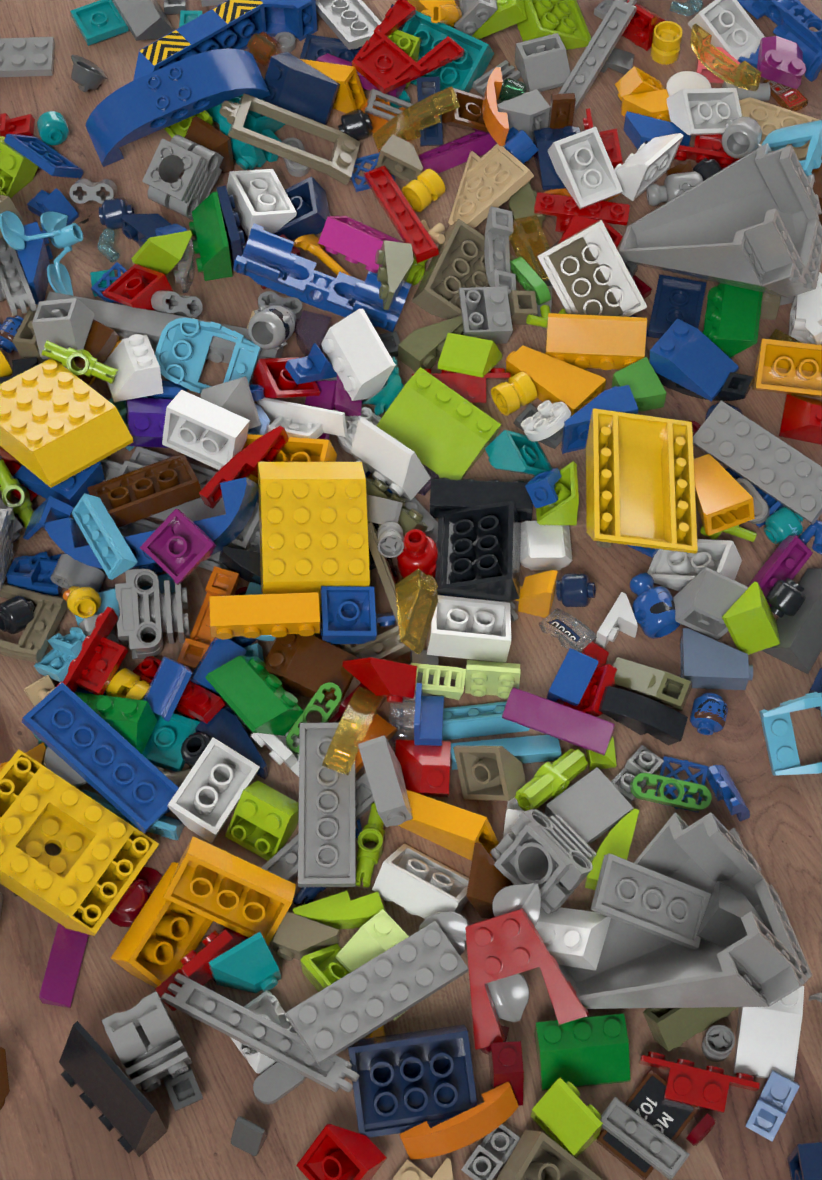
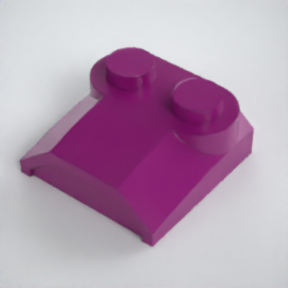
(781, 61)
(178, 546)

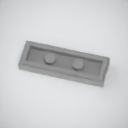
(643, 1138)

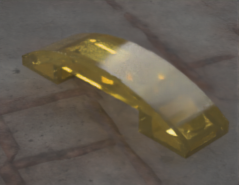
(718, 63)
(352, 730)

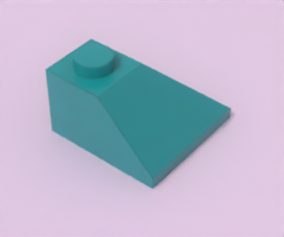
(517, 454)
(247, 967)

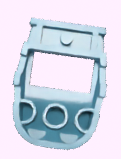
(798, 136)
(186, 346)
(781, 739)

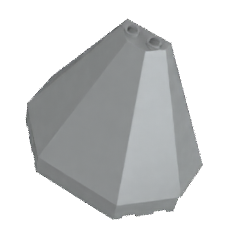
(738, 228)
(657, 973)

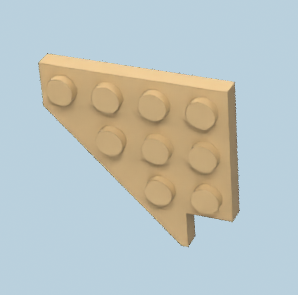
(774, 117)
(487, 183)

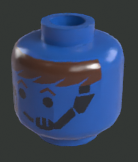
(8, 331)
(709, 713)

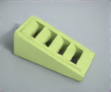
(448, 673)

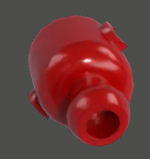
(418, 553)

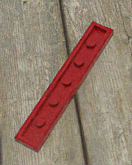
(401, 213)

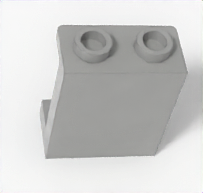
(474, 14)
(590, 806)

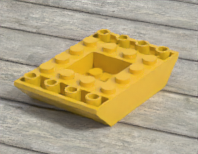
(96, 854)

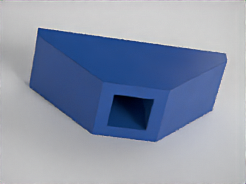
(643, 129)

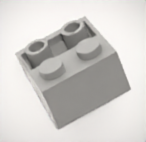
(542, 62)
(526, 112)
(486, 313)
(62, 323)
(706, 601)

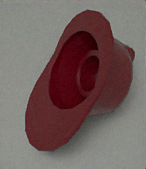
(135, 897)

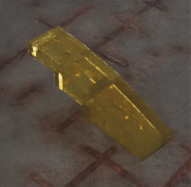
(416, 117)

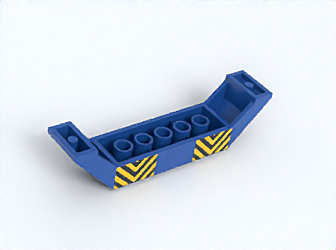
(229, 27)

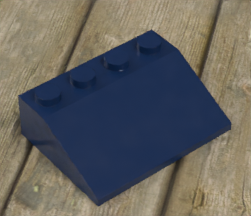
(412, 1079)

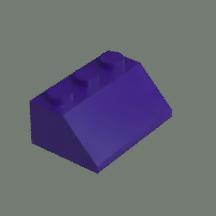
(146, 421)

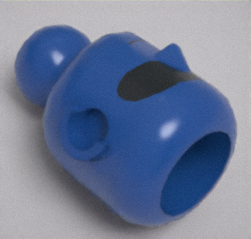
(653, 607)

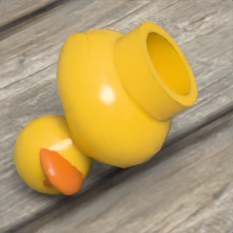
(82, 601)

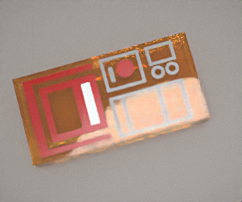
(786, 96)

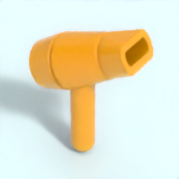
(444, 14)

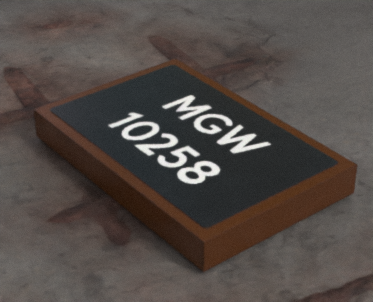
(663, 1114)

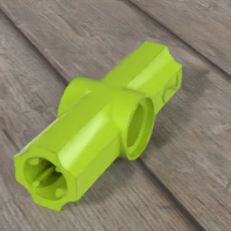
(551, 780)

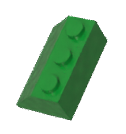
(210, 239)
(732, 318)
(256, 695)
(127, 716)
(583, 1051)

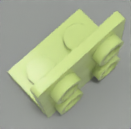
(491, 678)

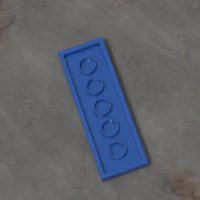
(101, 757)

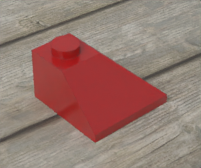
(137, 287)
(278, 382)
(802, 419)
(384, 677)
(425, 767)
(341, 1156)

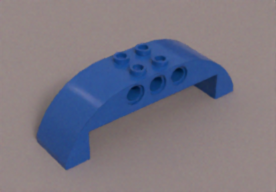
(171, 97)
(239, 502)

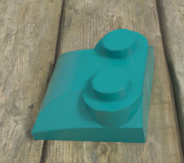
(245, 154)

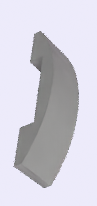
(496, 249)

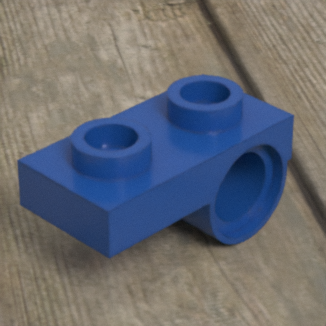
(520, 145)

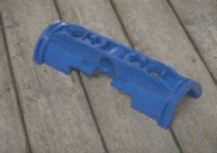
(794, 25)
(272, 265)

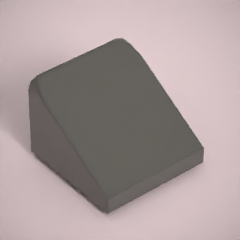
(248, 1136)

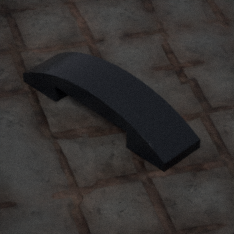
(734, 389)

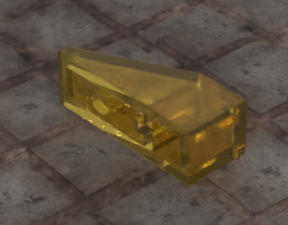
(529, 242)
(415, 608)

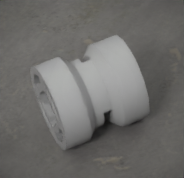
(390, 539)
(721, 1038)

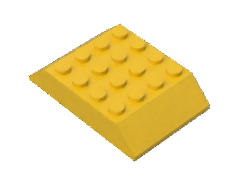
(57, 423)
(640, 481)
(312, 526)

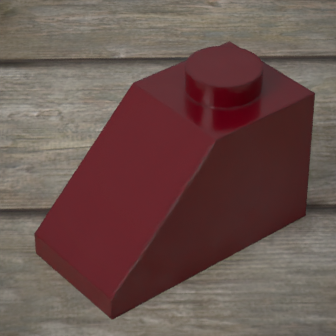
(507, 1066)

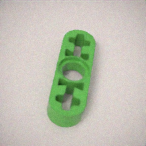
(530, 280)
(319, 696)
(689, 803)

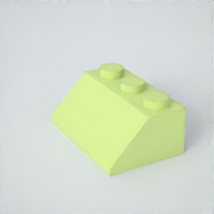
(370, 941)

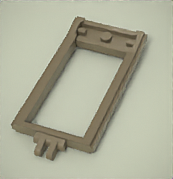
(343, 154)
(35, 637)
(388, 644)

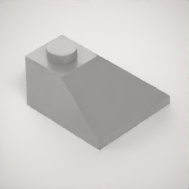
(234, 397)

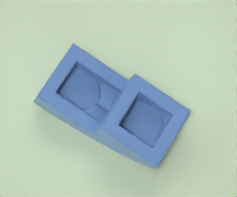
(772, 1105)

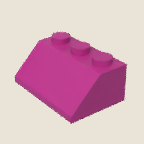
(353, 240)

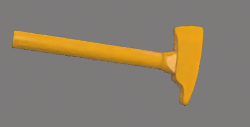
(310, 243)

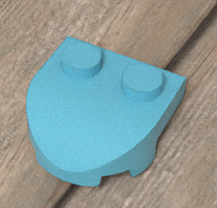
(63, 652)

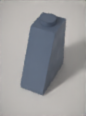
(712, 663)

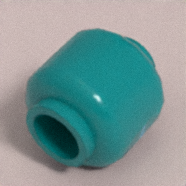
(52, 125)
(783, 524)

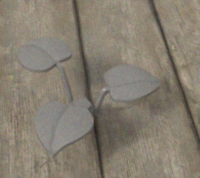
(509, 993)

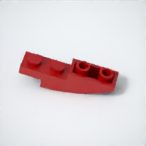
(195, 700)

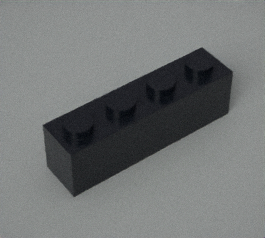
(459, 494)

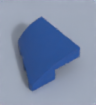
(34, 573)
(726, 790)

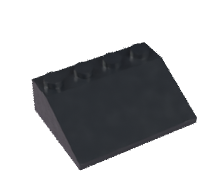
(479, 552)
(110, 1092)

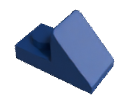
(52, 202)
(311, 368)

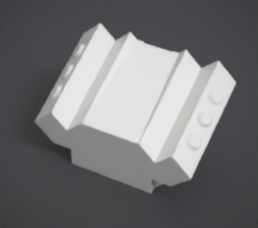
(806, 316)

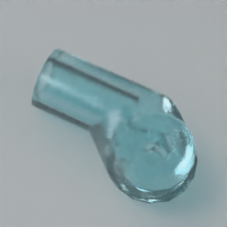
(687, 8)
(106, 243)

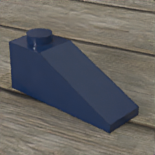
(433, 134)
(229, 731)

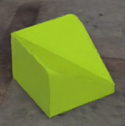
(602, 762)

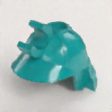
(386, 396)

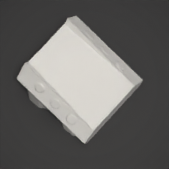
(545, 546)
(269, 1008)

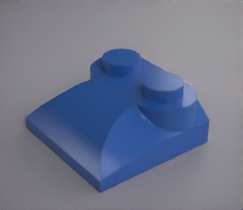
(348, 614)

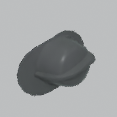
(86, 74)

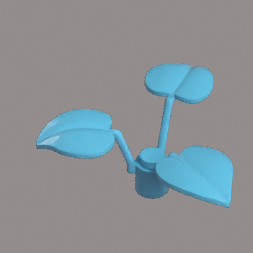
(60, 236)

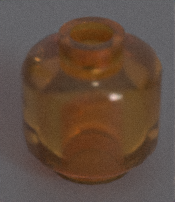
(263, 47)

